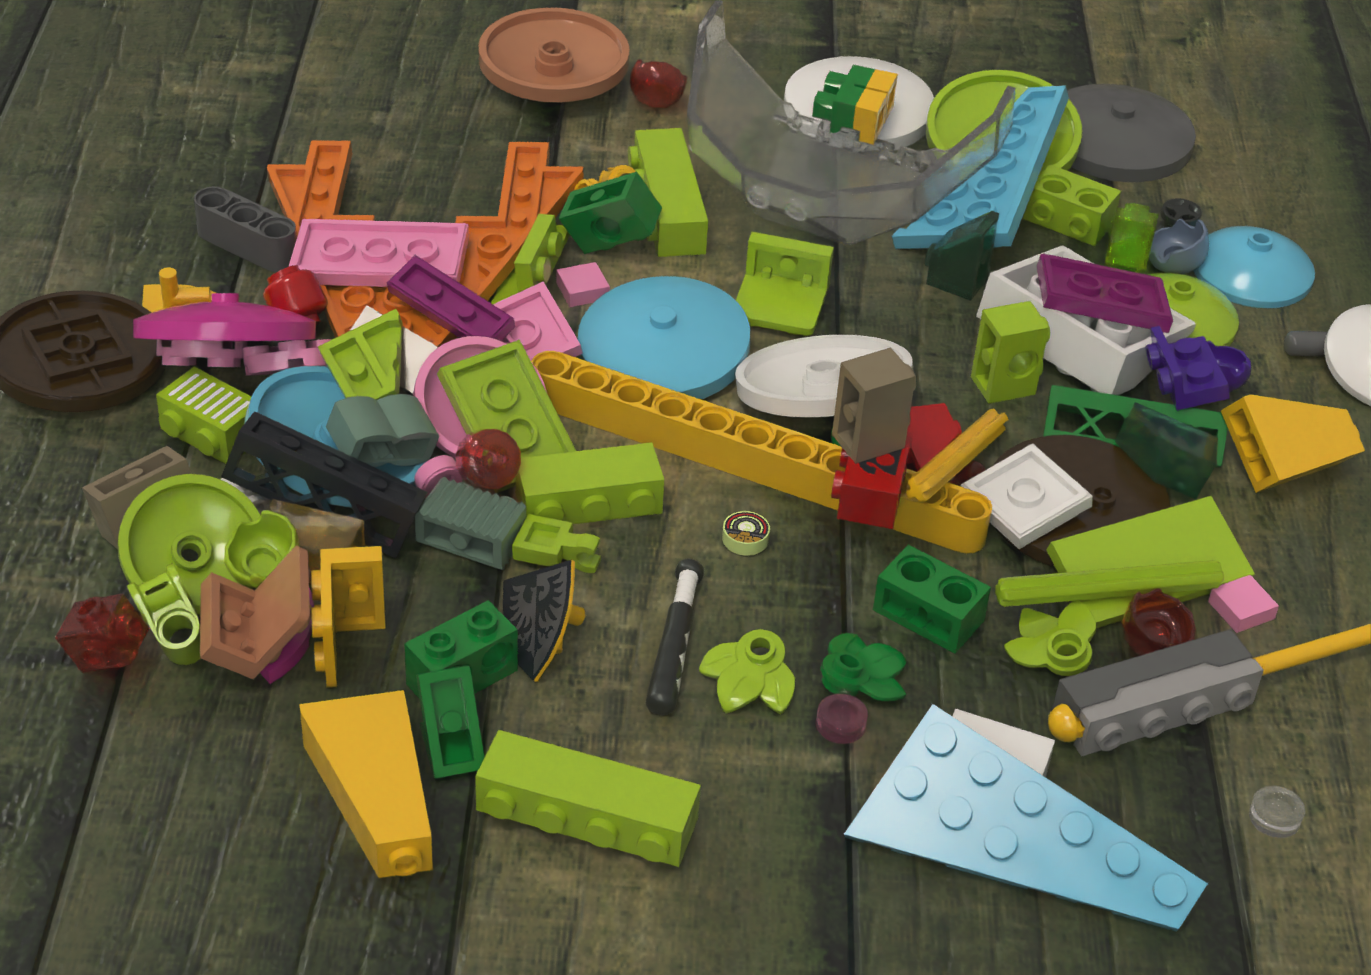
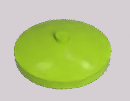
(973, 99)

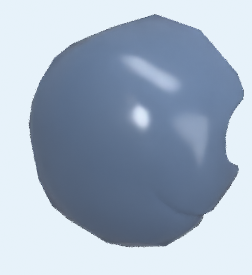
(1180, 247)

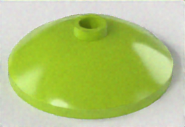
(1204, 305)
(178, 516)

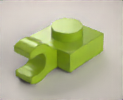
(551, 540)

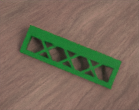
(1118, 407)

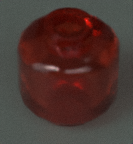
(503, 456)

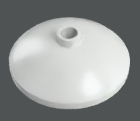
(1349, 351)

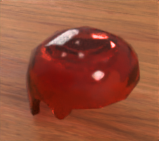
(657, 83)
(1156, 622)

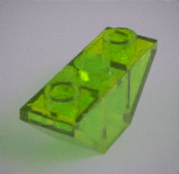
(1130, 238)

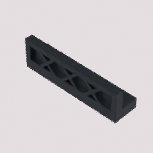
(327, 469)

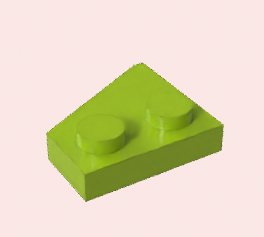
(367, 358)

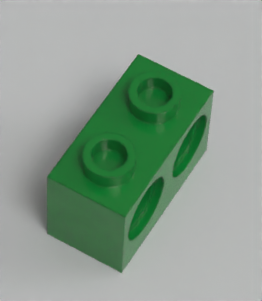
(931, 598)
(474, 638)

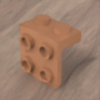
(248, 626)

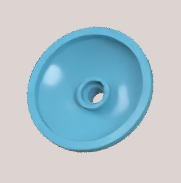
(1257, 267)

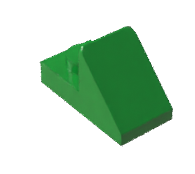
(450, 721)

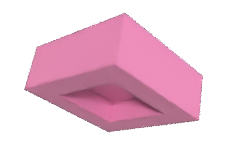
(581, 284)
(1243, 603)

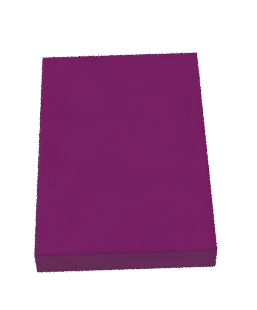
(1103, 292)

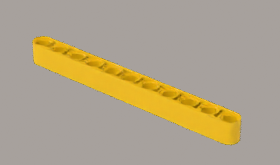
(744, 446)

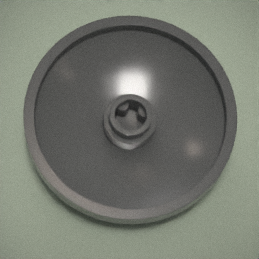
(1130, 133)

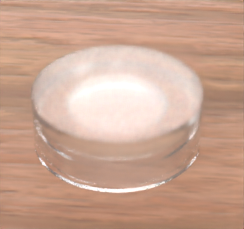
(1277, 811)

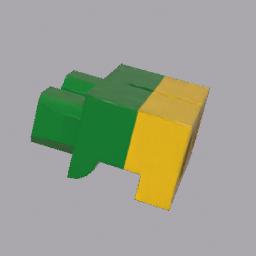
(857, 101)

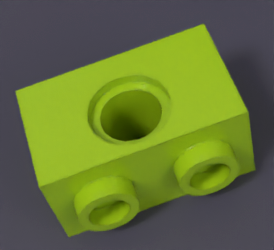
(1009, 351)

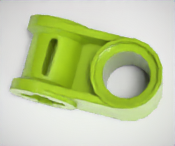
(167, 609)

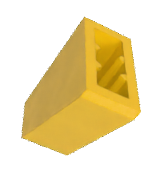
(1289, 438)

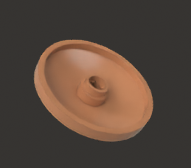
(553, 54)

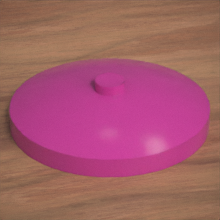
(224, 321)

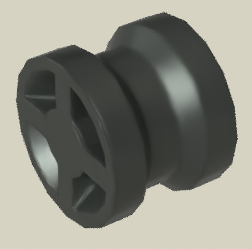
(1179, 209)

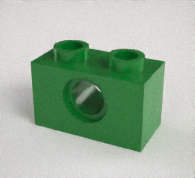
(610, 213)

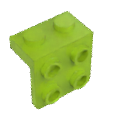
(785, 283)

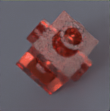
(102, 633)

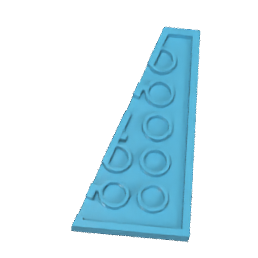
(1004, 182)
(995, 817)

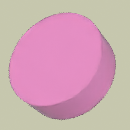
(435, 469)

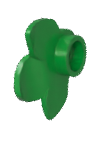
(858, 667)

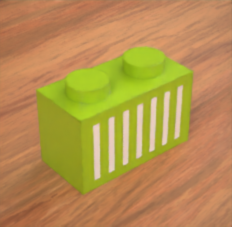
(203, 412)

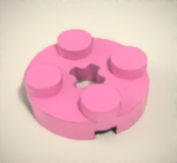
(185, 352)
(286, 355)

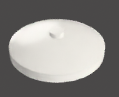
(911, 104)
(803, 373)

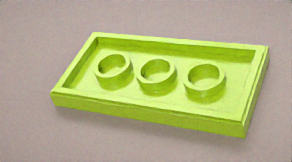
(1167, 536)

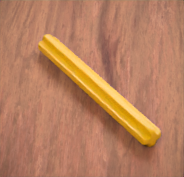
(956, 456)

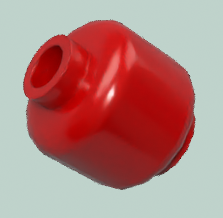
(296, 292)

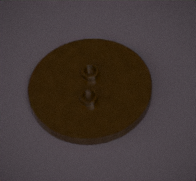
(76, 352)
(1107, 473)

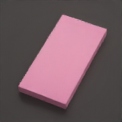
(376, 250)

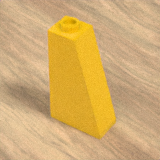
(374, 776)

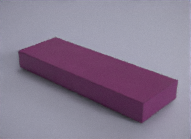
(448, 301)

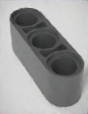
(244, 228)

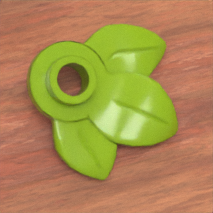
(1049, 638)
(747, 676)

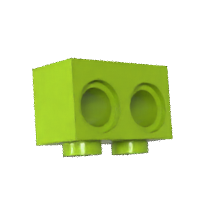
(1072, 205)

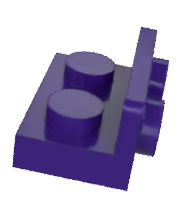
(1186, 370)

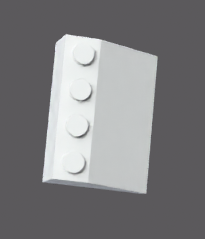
(1093, 350)

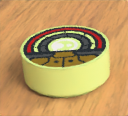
(745, 533)

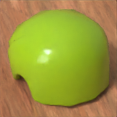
(259, 547)

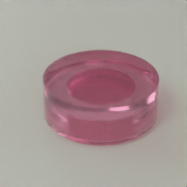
(841, 718)

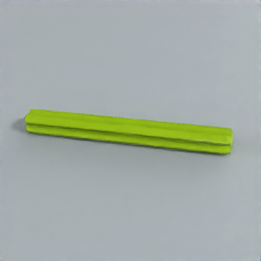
(1108, 583)

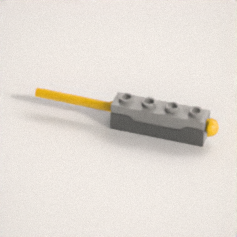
(1174, 687)

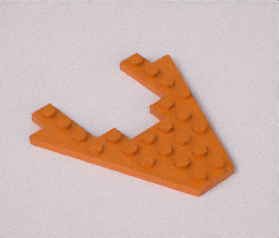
(493, 243)

